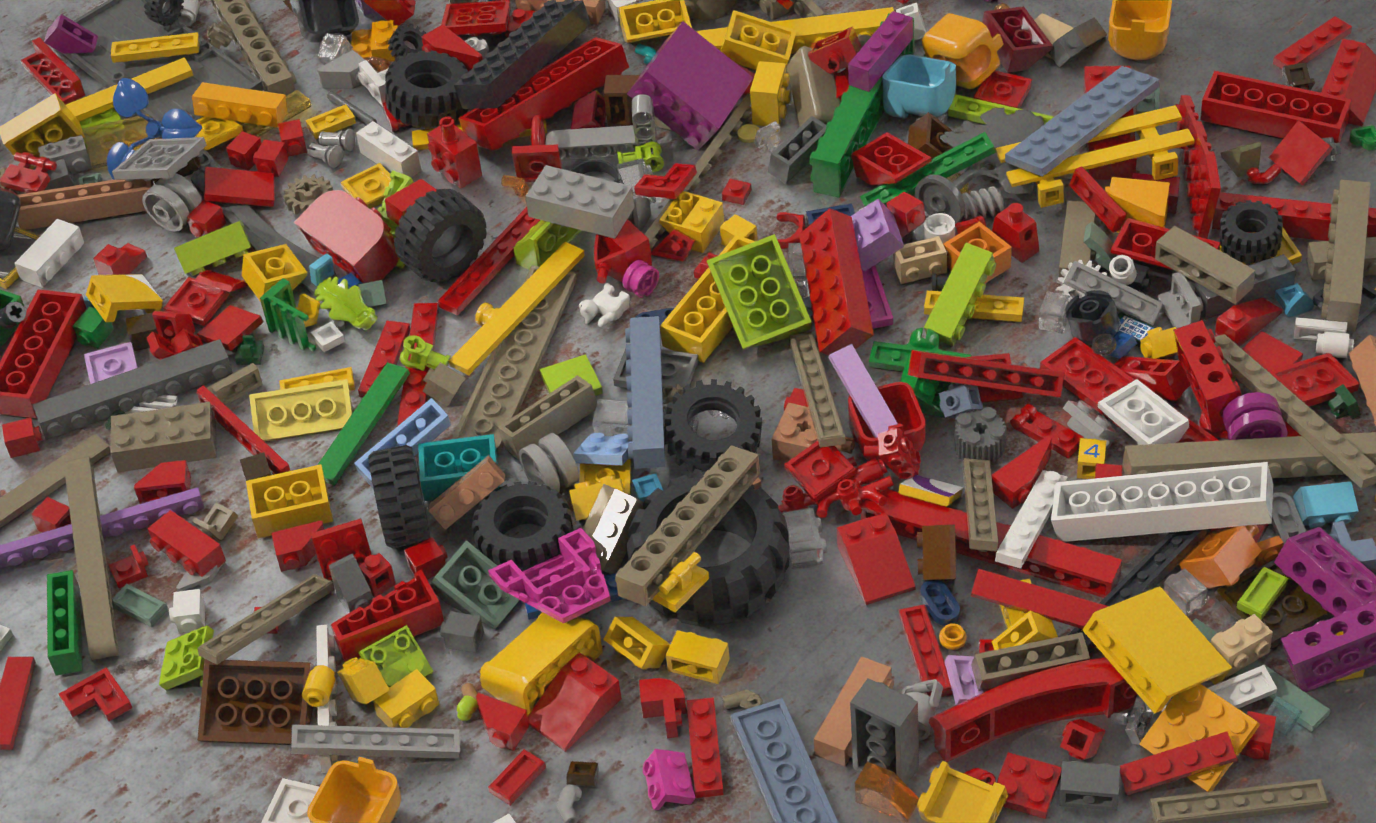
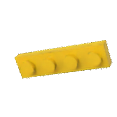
(155, 47)
(986, 307)

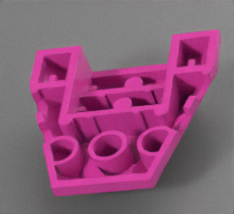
(562, 585)

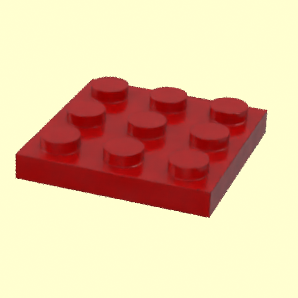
(477, 17)

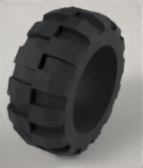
(735, 585)

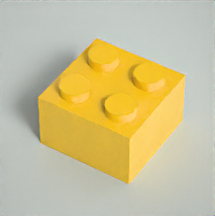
(769, 93)

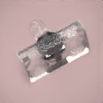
(1136, 720)

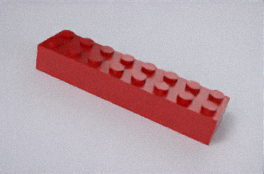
(546, 92)

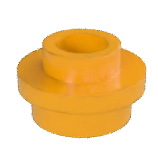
(952, 631)

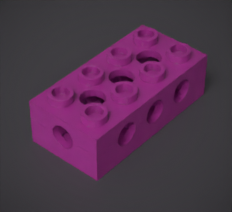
(1327, 571)
(1333, 655)

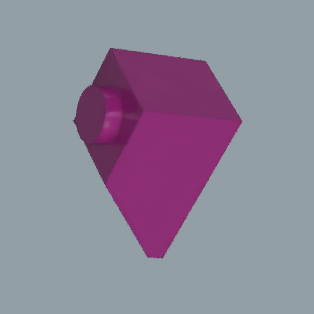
(70, 37)

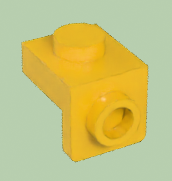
(309, 307)

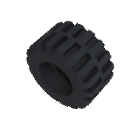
(1251, 218)

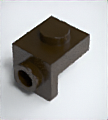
(1298, 76)

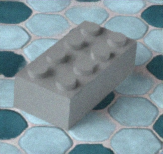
(580, 201)

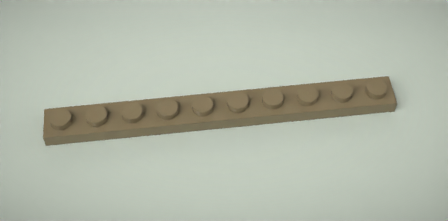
(702, 165)
(1299, 415)

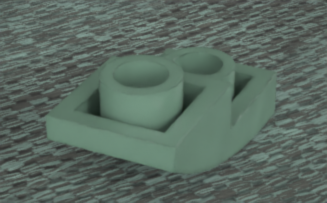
(1098, 241)

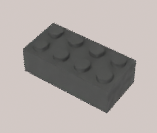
(885, 730)

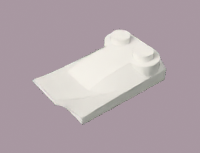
(1144, 415)

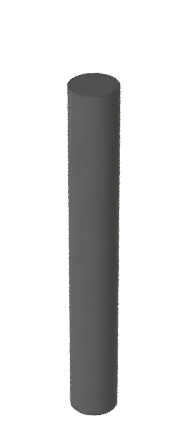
(356, 111)

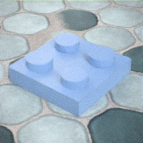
(603, 449)

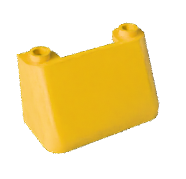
(536, 656)

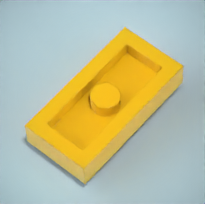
(331, 121)

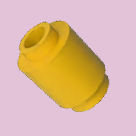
(319, 686)

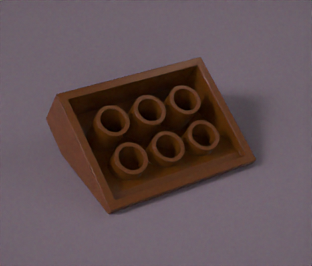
(253, 701)

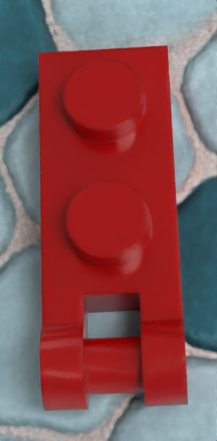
(1063, 439)

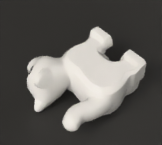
(605, 304)

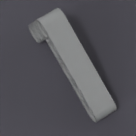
(607, 141)

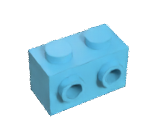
(1326, 503)

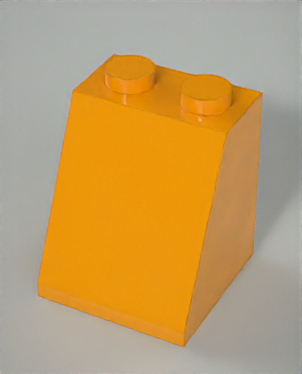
(1141, 199)

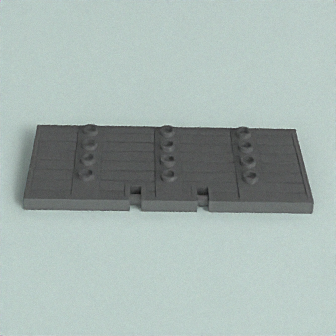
(127, 21)

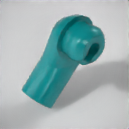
(645, 51)

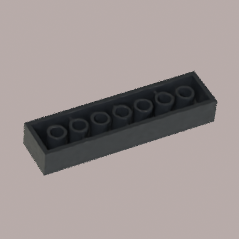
(522, 54)

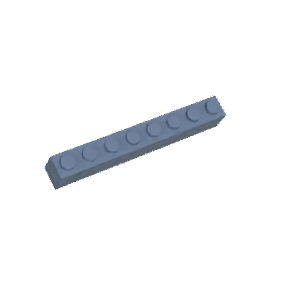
(645, 393)

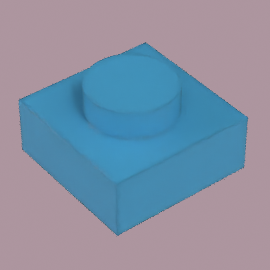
(646, 485)

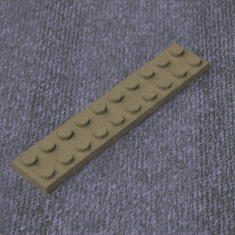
(513, 366)

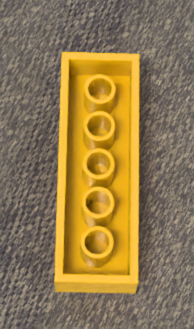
(701, 316)

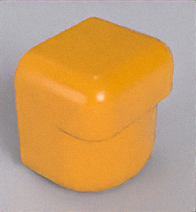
(1139, 28)
(355, 795)

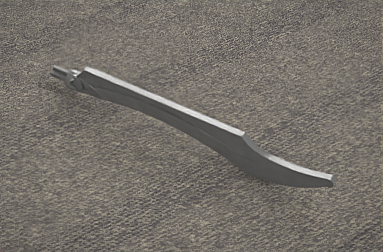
(259, 232)

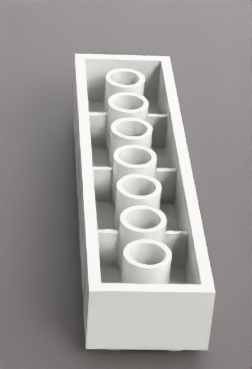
(1163, 502)

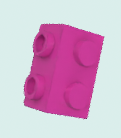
(668, 778)

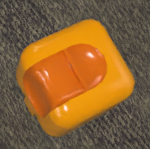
(966, 45)

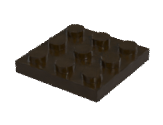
(1290, 612)

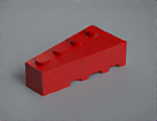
(408, 605)

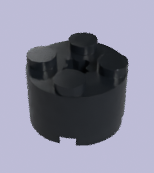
(1092, 316)

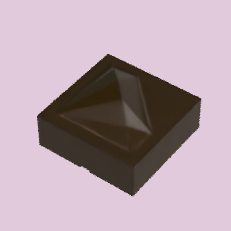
(582, 773)

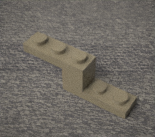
(804, 8)

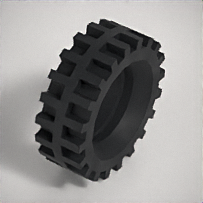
(701, 452)

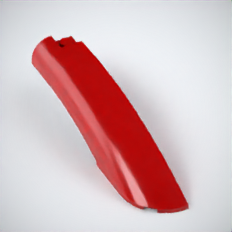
(1029, 701)

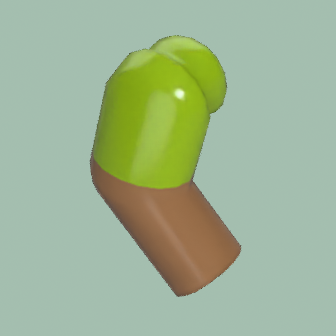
(468, 703)

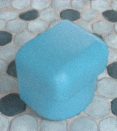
(918, 86)

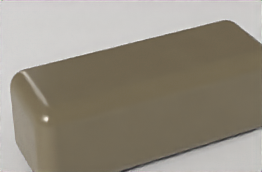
(811, 88)

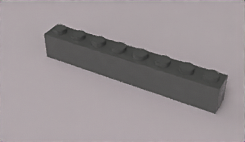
(128, 389)

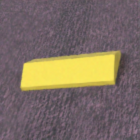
(301, 410)

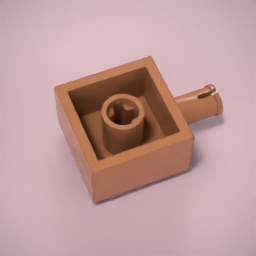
(797, 433)

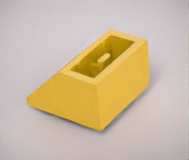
(695, 217)

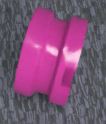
(640, 278)

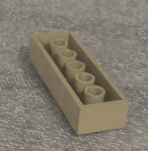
(1346, 253)

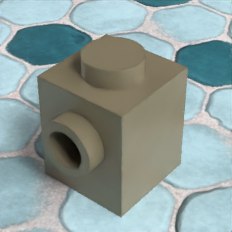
(443, 384)

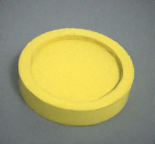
(747, 133)

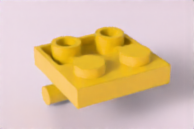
(681, 583)

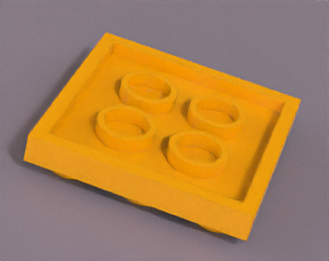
(1195, 716)

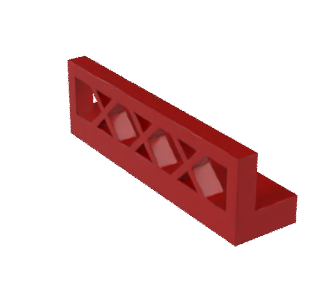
(59, 73)

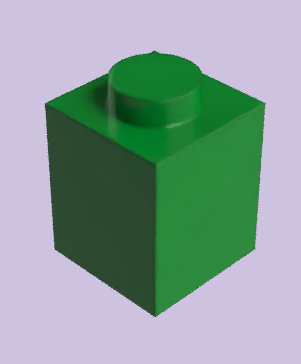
(92, 329)

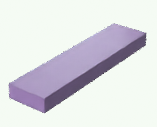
(862, 390)

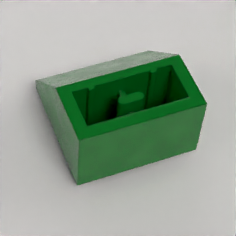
(926, 391)

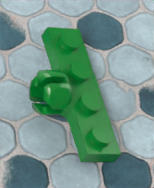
(894, 356)

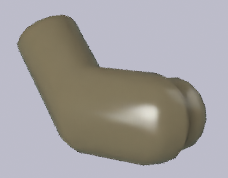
(744, 699)

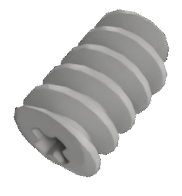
(982, 202)

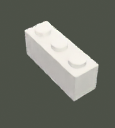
(388, 150)
(49, 253)

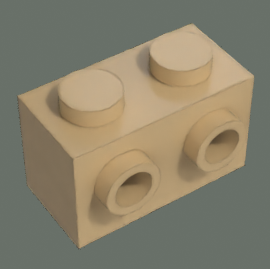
(920, 260)
(1243, 643)

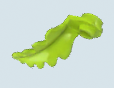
(345, 303)

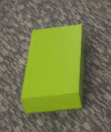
(1262, 593)

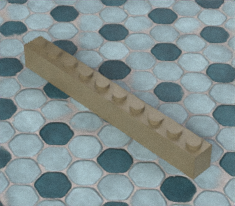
(1284, 455)

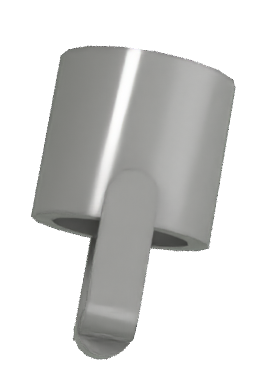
(926, 704)

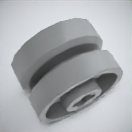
(171, 202)
(549, 463)

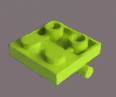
(397, 656)
(182, 658)

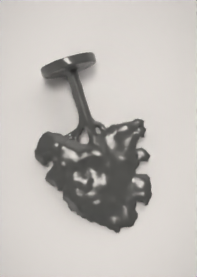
(944, 196)

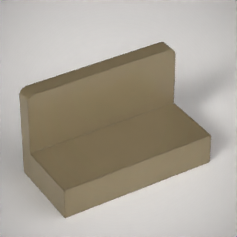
(236, 384)

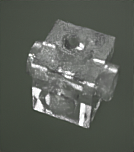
(333, 47)

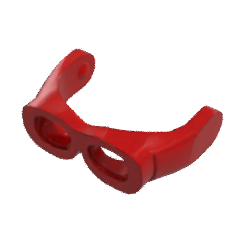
(799, 220)

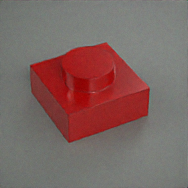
(736, 191)

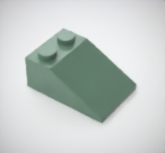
(470, 589)

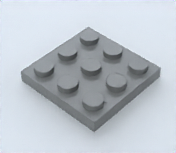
(159, 159)

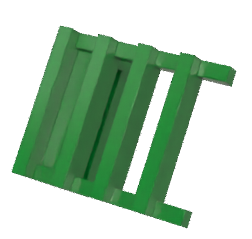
(282, 315)

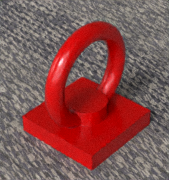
(531, 160)

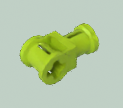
(645, 152)
(422, 355)

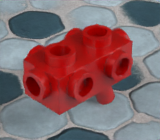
(896, 453)

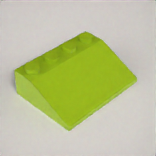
(759, 293)

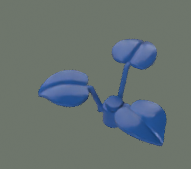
(129, 100)

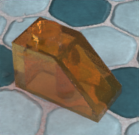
(885, 792)

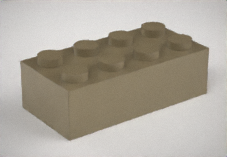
(163, 436)

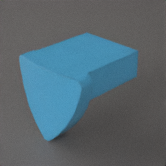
(1294, 300)

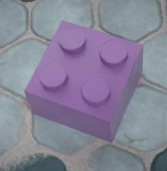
(875, 234)

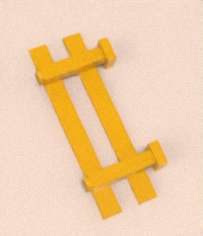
(1151, 143)

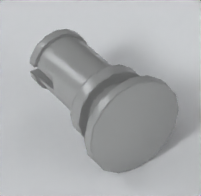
(345, 139)
(330, 154)

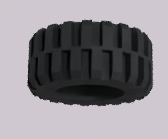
(423, 89)
(426, 220)
(398, 496)
(519, 506)

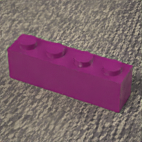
(880, 51)

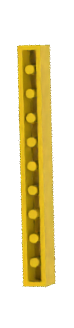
(817, 28)

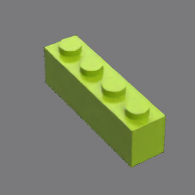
(960, 293)

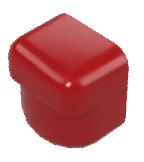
(905, 410)

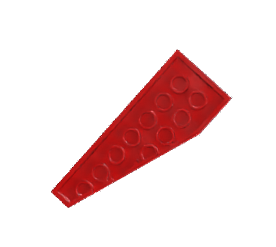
(1200, 169)

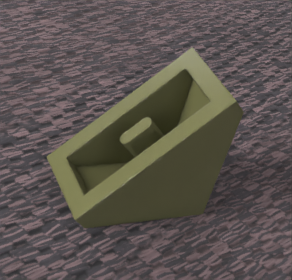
(1243, 158)

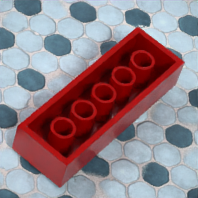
(1272, 107)
(1124, 169)
(835, 282)
(38, 351)

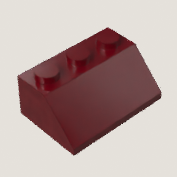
(1021, 37)

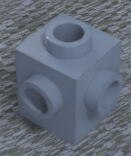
(959, 400)

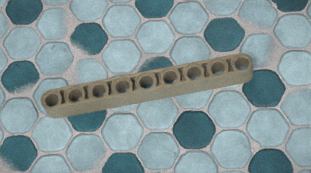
(91, 559)

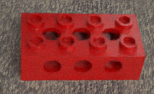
(1206, 372)

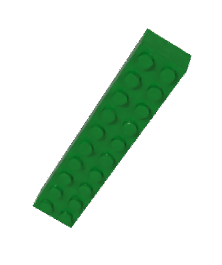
(846, 133)

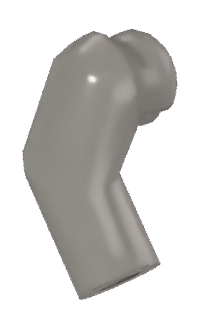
(567, 797)

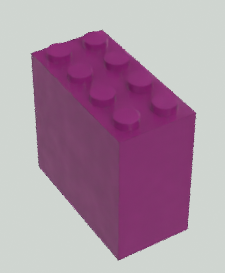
(691, 85)

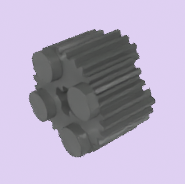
(980, 435)

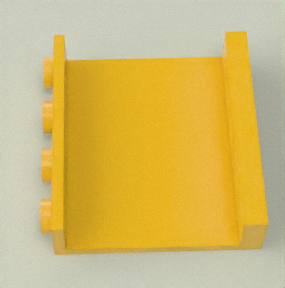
(1155, 647)

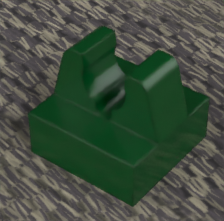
(249, 351)
(1344, 404)

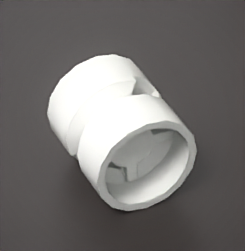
(939, 225)

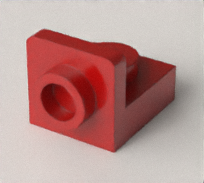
(130, 568)

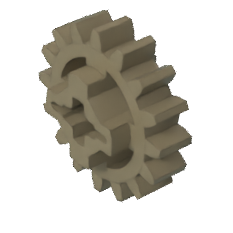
(305, 192)

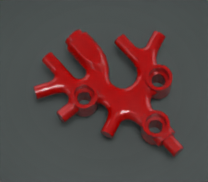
(848, 491)

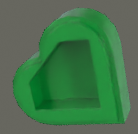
(1364, 137)

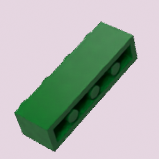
(64, 623)

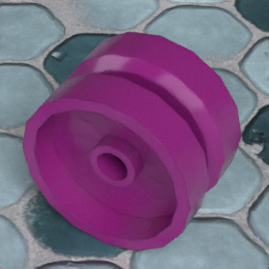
(1254, 417)

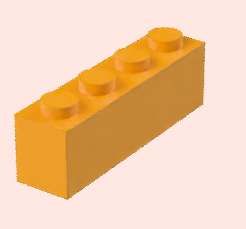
(239, 104)

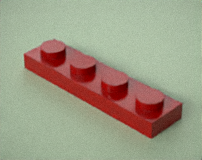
(1313, 43)
(387, 350)
(704, 748)
(1177, 763)

